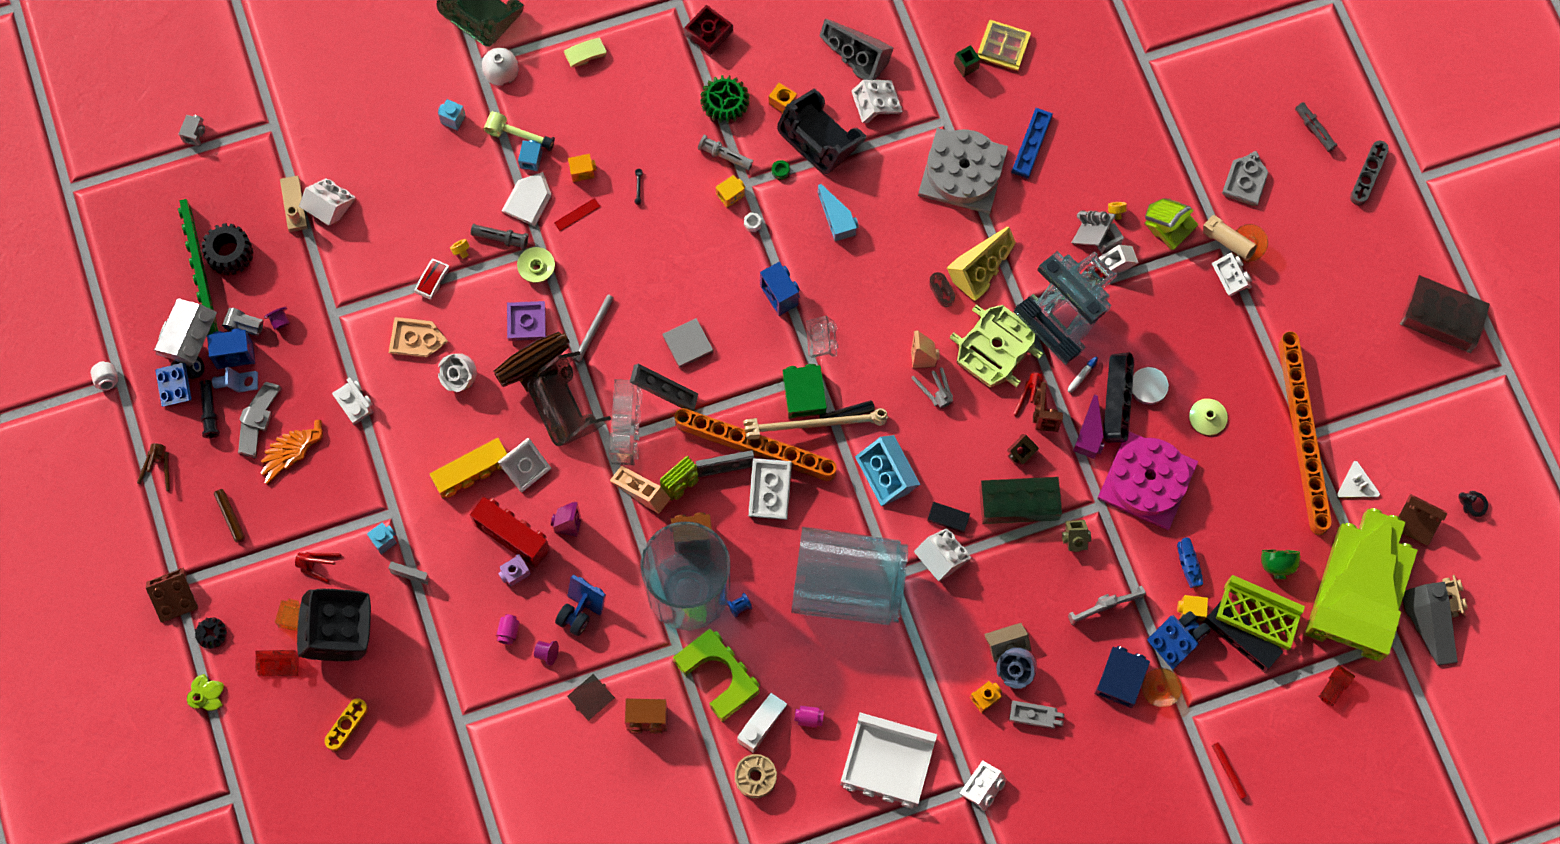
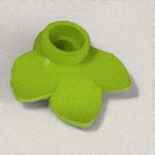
(207, 692)

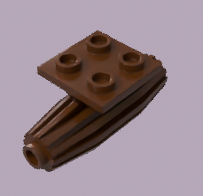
(531, 359)

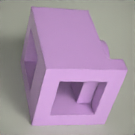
(521, 571)

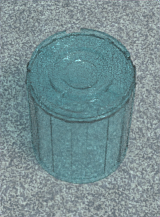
(686, 575)
(849, 576)

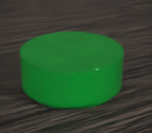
(780, 169)

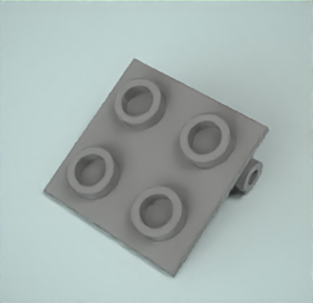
(1093, 227)

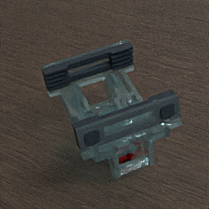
(1081, 291)

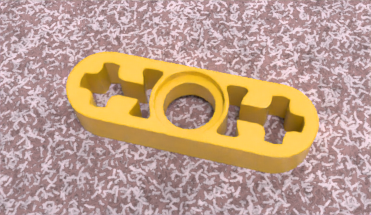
(359, 715)

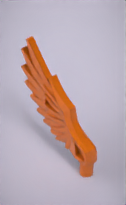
(290, 450)

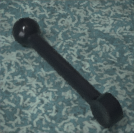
(638, 173)

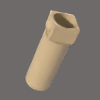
(1240, 245)

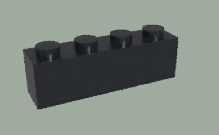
(1255, 649)

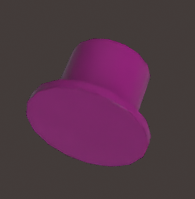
(278, 318)
(547, 651)

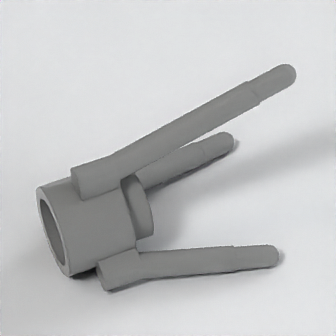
(943, 396)

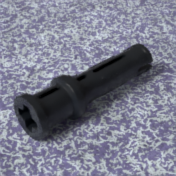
(209, 417)

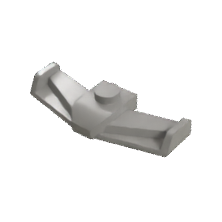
(256, 418)
(1106, 602)

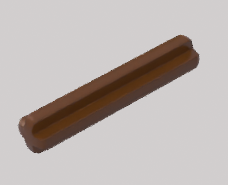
(229, 515)

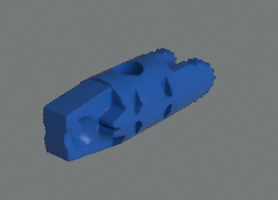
(1190, 563)

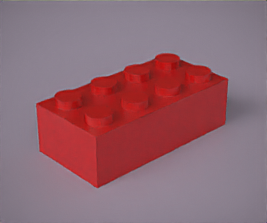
(509, 531)

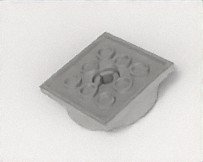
(959, 186)

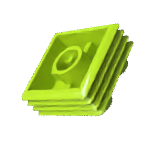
(679, 478)

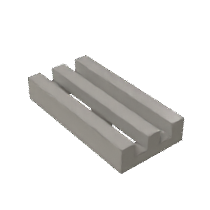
(408, 572)

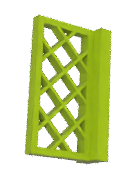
(1263, 600)

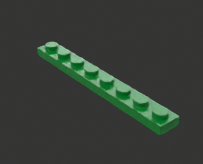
(196, 261)

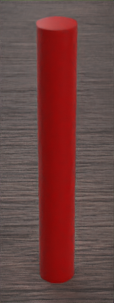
(1229, 770)

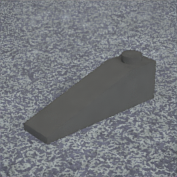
(862, 52)
(1431, 614)

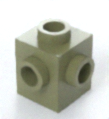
(1076, 535)

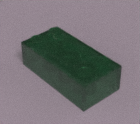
(1020, 500)

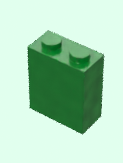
(804, 391)

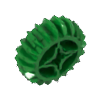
(711, 94)

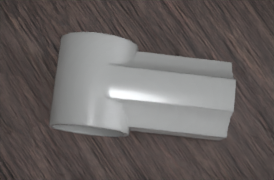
(238, 319)

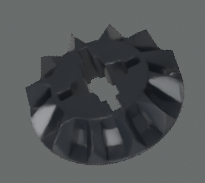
(210, 641)

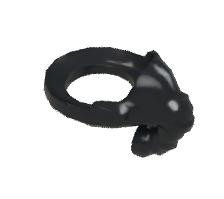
(1468, 498)

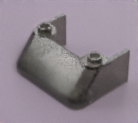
(556, 403)

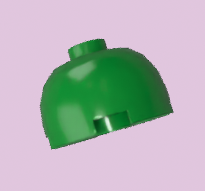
(1280, 562)

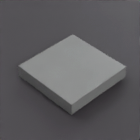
(687, 343)

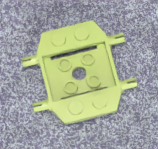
(1001, 325)

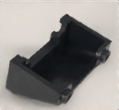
(816, 133)

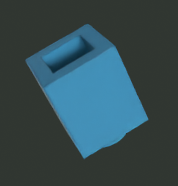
(530, 155)

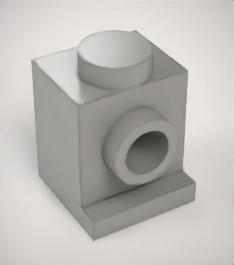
(192, 130)

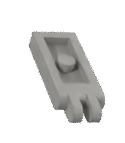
(1035, 715)

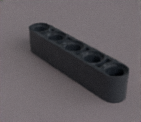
(1118, 397)

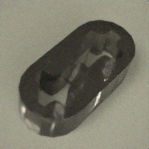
(938, 292)

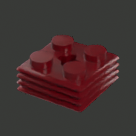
(708, 19)

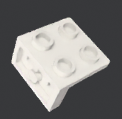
(875, 98)

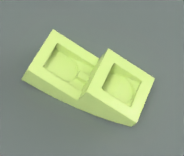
(584, 51)

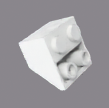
(326, 201)
(942, 554)

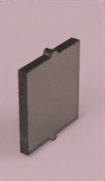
(590, 697)

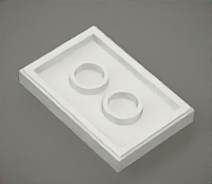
(770, 488)

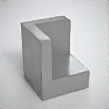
(1111, 239)

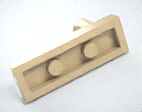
(292, 197)

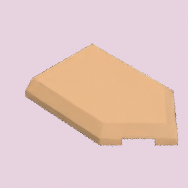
(415, 338)

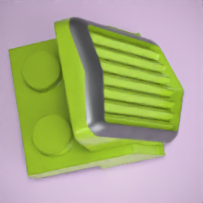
(1170, 221)

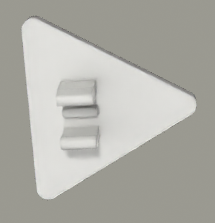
(1357, 484)

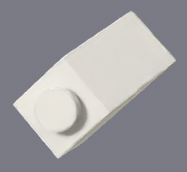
(1119, 258)

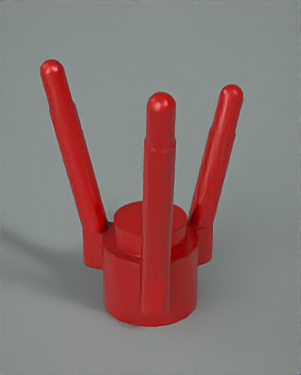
(1034, 381)
(307, 561)

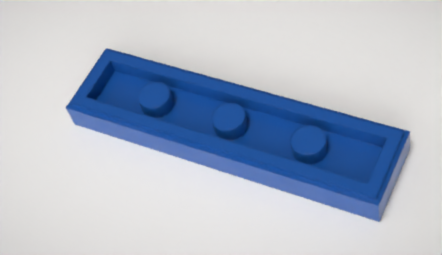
(1032, 143)

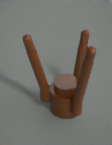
(156, 454)

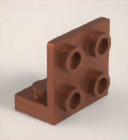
(1045, 420)
(1421, 519)
(171, 595)

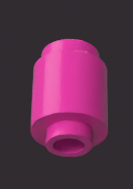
(507, 629)
(809, 716)

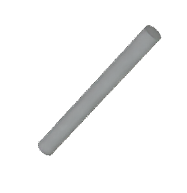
(595, 325)

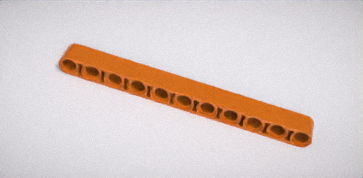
(1301, 440)

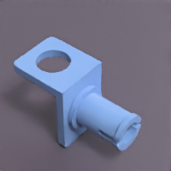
(236, 380)

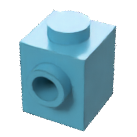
(451, 114)
(382, 537)

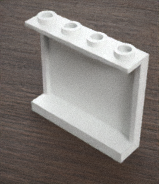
(888, 760)

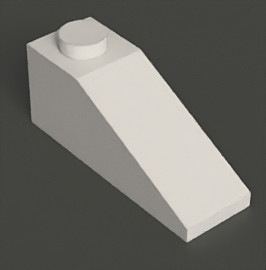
(761, 722)

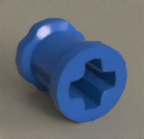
(740, 605)

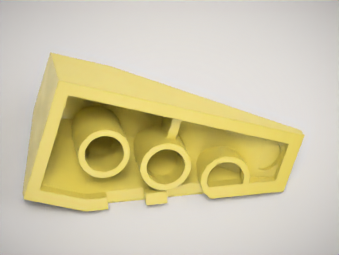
(977, 266)

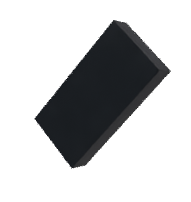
(948, 517)

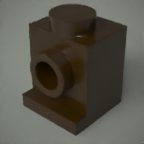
(1028, 447)

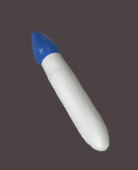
(1083, 373)

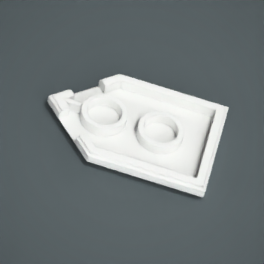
(528, 199)

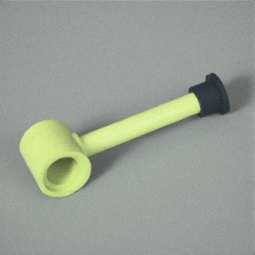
(497, 124)

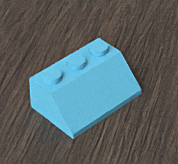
(887, 470)

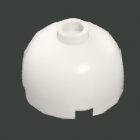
(500, 66)
(457, 372)

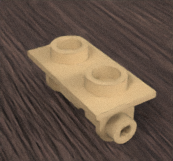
(1457, 604)

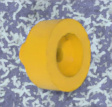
(1117, 208)
(460, 248)

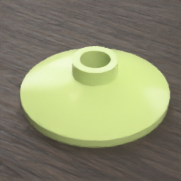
(533, 257)
(1204, 424)

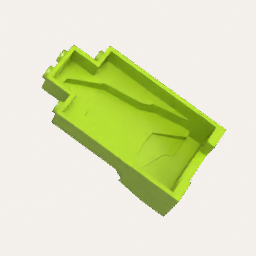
(1363, 585)

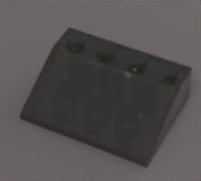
(1445, 314)

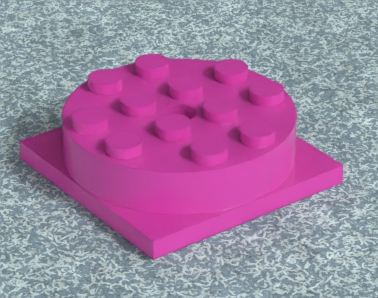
(1148, 499)

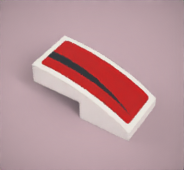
(431, 278)

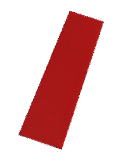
(577, 214)

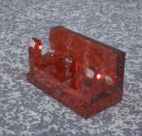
(277, 663)

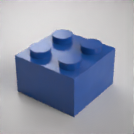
(779, 288)
(231, 348)

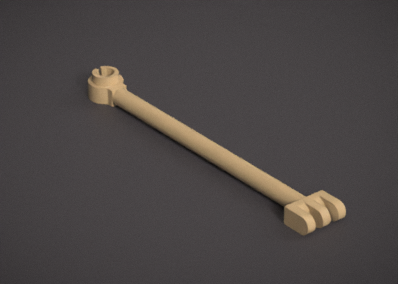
(753, 428)

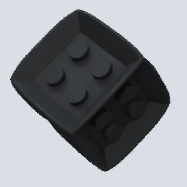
(334, 625)

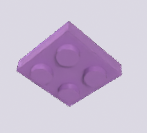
(526, 320)

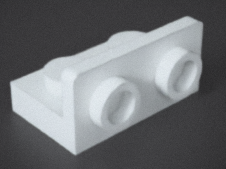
(1232, 274)
(353, 402)
(984, 785)

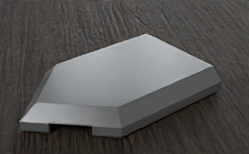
(1246, 179)

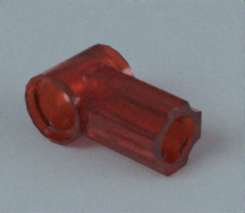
(1339, 681)

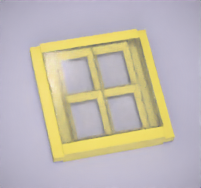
(1003, 45)

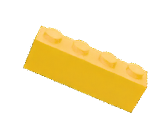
(468, 468)

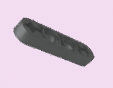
(1366, 171)

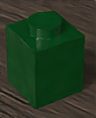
(967, 61)

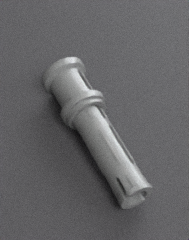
(718, 149)

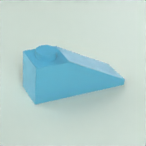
(838, 216)

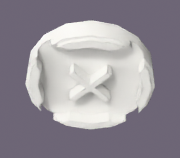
(1149, 385)

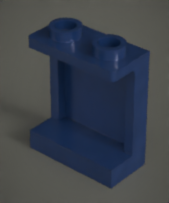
(1122, 676)

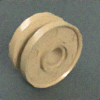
(759, 764)

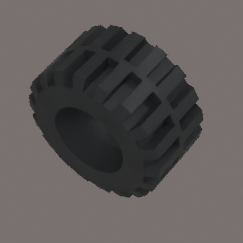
(220, 237)

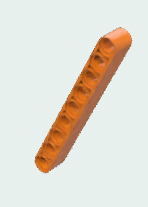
(744, 445)

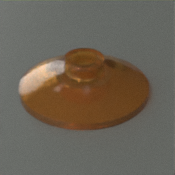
(1166, 679)

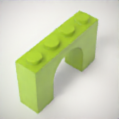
(708, 648)

